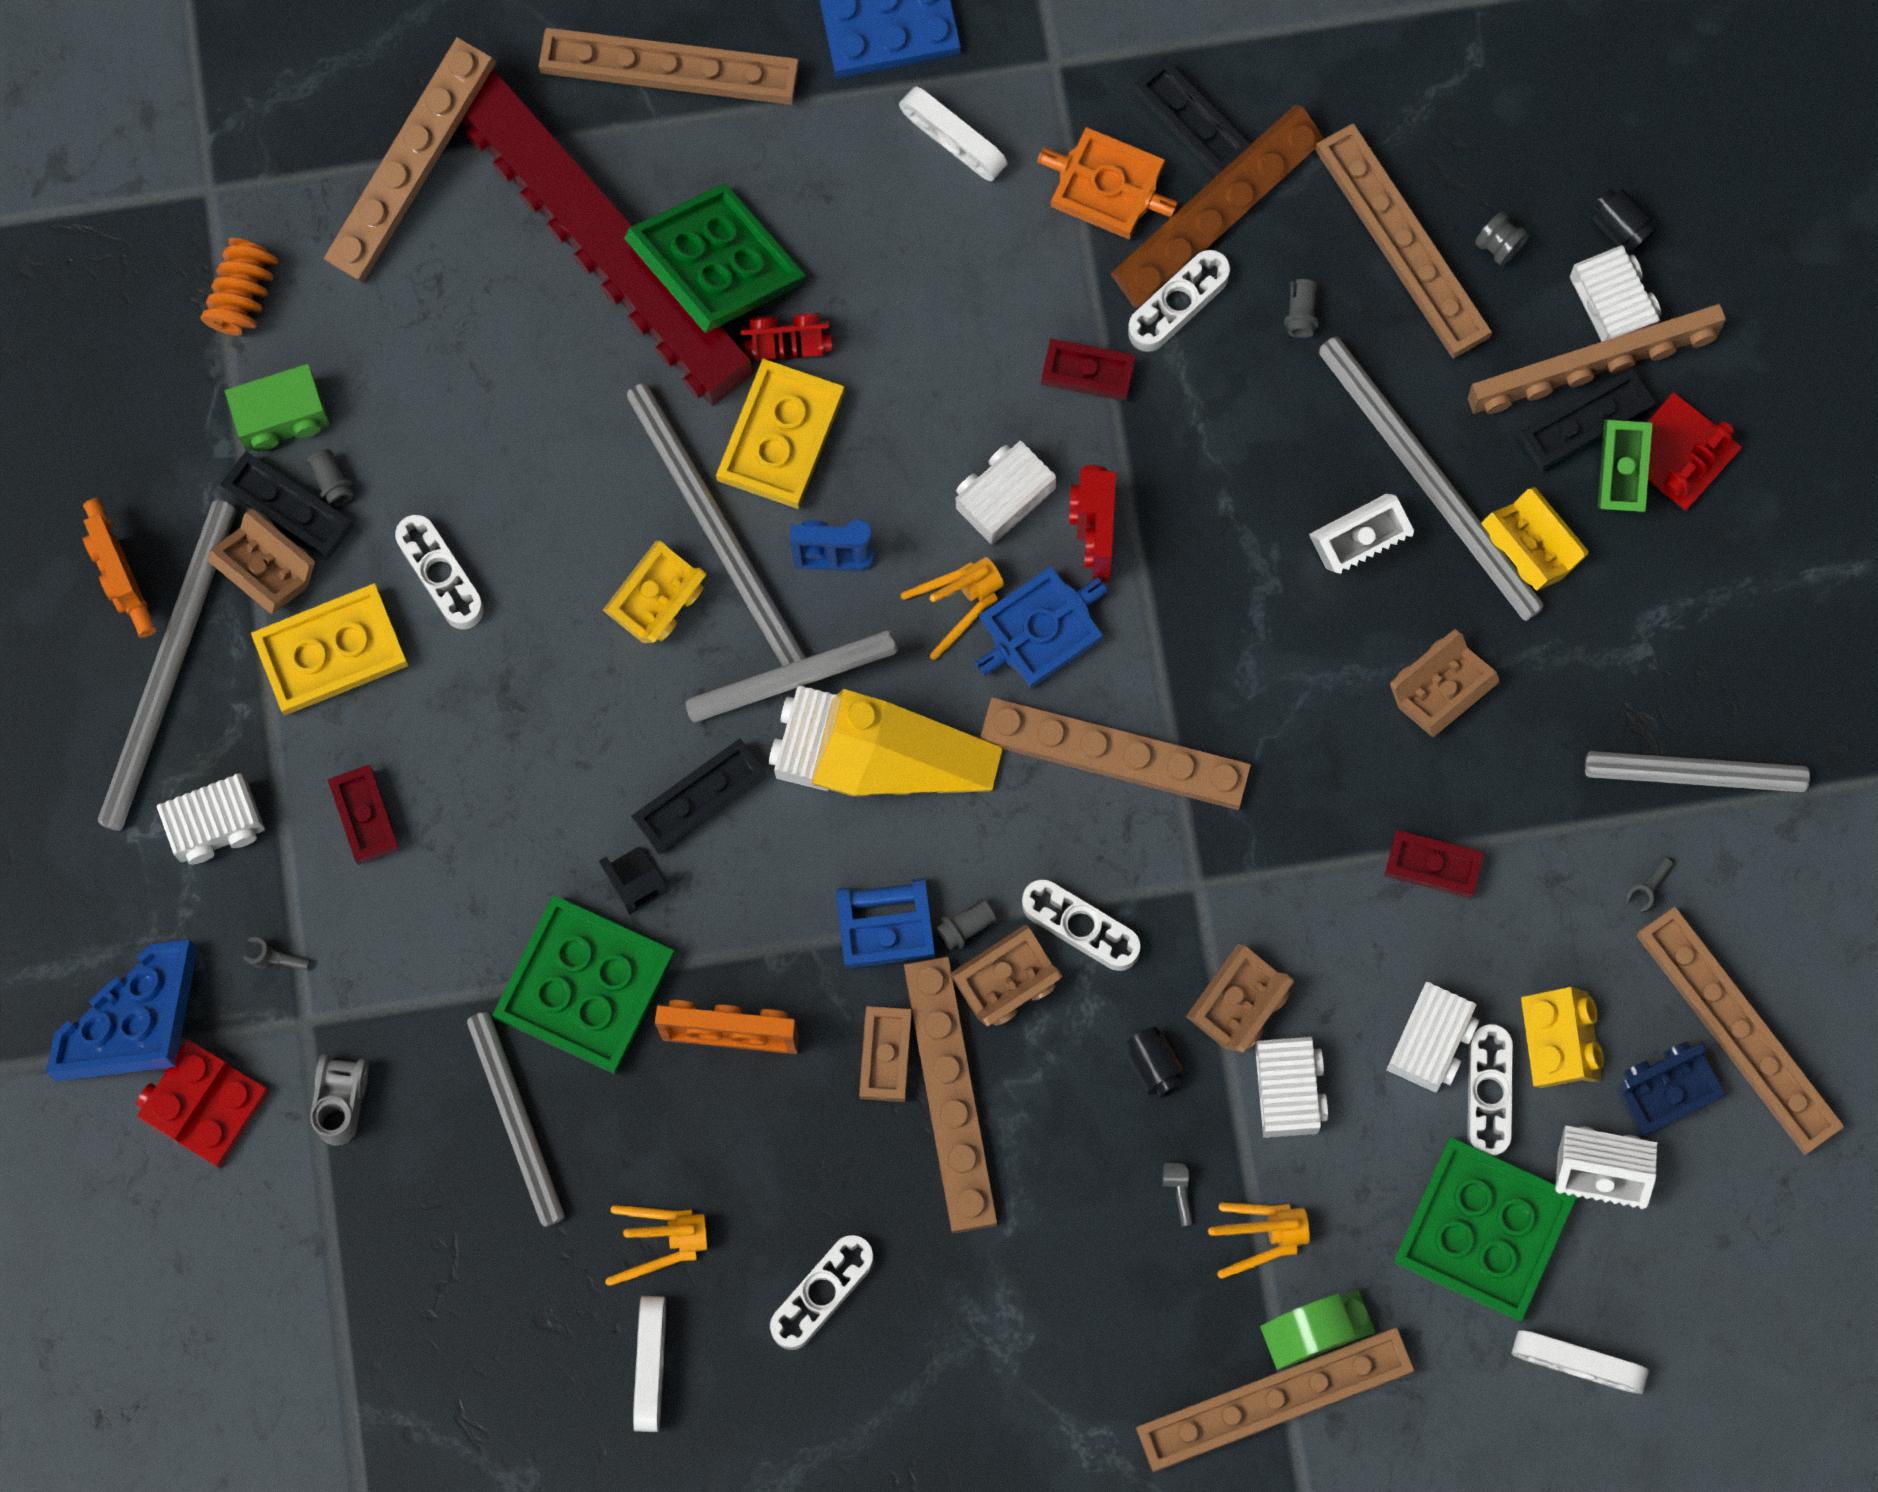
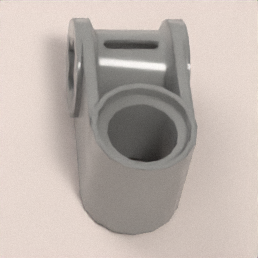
(338, 1089)

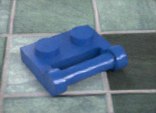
(817, 546)
(889, 936)

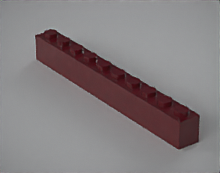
(597, 233)

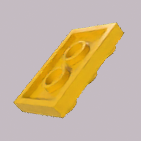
(780, 433)
(329, 649)

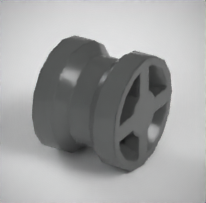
(1502, 238)

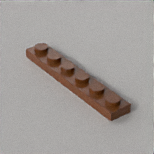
(1218, 205)

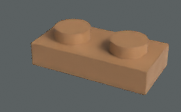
(885, 1054)

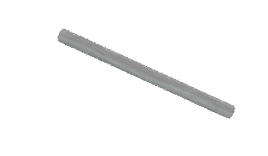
(1430, 478)
(714, 525)
(165, 669)

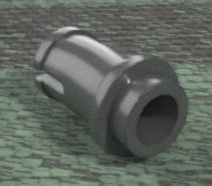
(1302, 305)
(334, 486)
(965, 924)

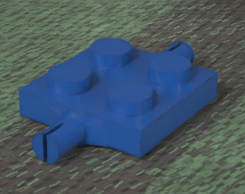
(1040, 627)

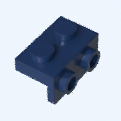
(1670, 1088)

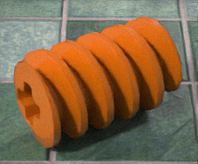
(237, 286)

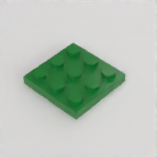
(714, 257)
(584, 984)
(1484, 1229)

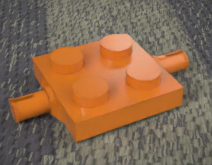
(1107, 183)
(116, 573)

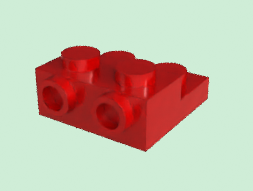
(1094, 514)
(201, 1103)

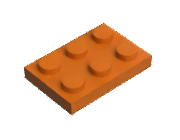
(727, 1027)

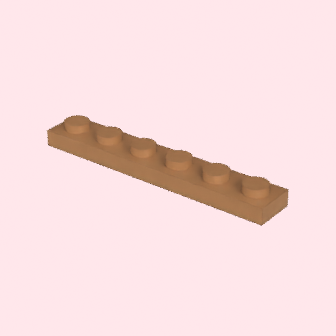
(669, 66)
(410, 160)
(1403, 241)
(1582, 364)
(1115, 753)
(1740, 1031)
(950, 1095)
(1274, 1400)

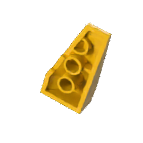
(894, 751)

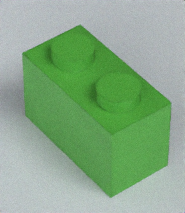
(277, 408)
(1624, 465)

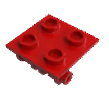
(763, 342)
(1687, 450)

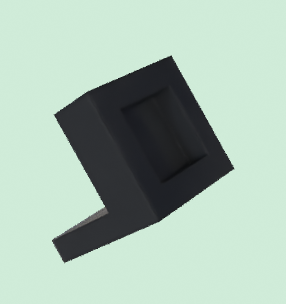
(634, 879)

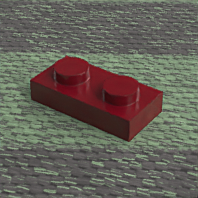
(1088, 369)
(363, 814)
(1434, 864)

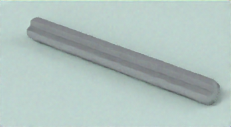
(791, 676)
(1697, 771)
(515, 1119)

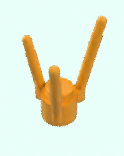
(975, 581)
(1283, 1224)
(684, 1232)

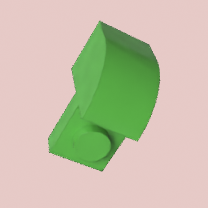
(1317, 1328)

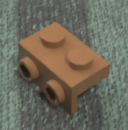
(263, 562)
(1442, 683)
(1006, 977)
(1240, 1000)

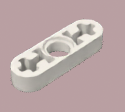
(953, 133)
(1193, 271)
(434, 540)
(1114, 933)
(1502, 1058)
(852, 1273)
(1580, 1362)
(649, 1363)

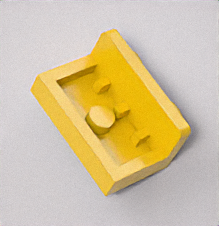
(1535, 539)
(655, 594)
(1562, 1037)

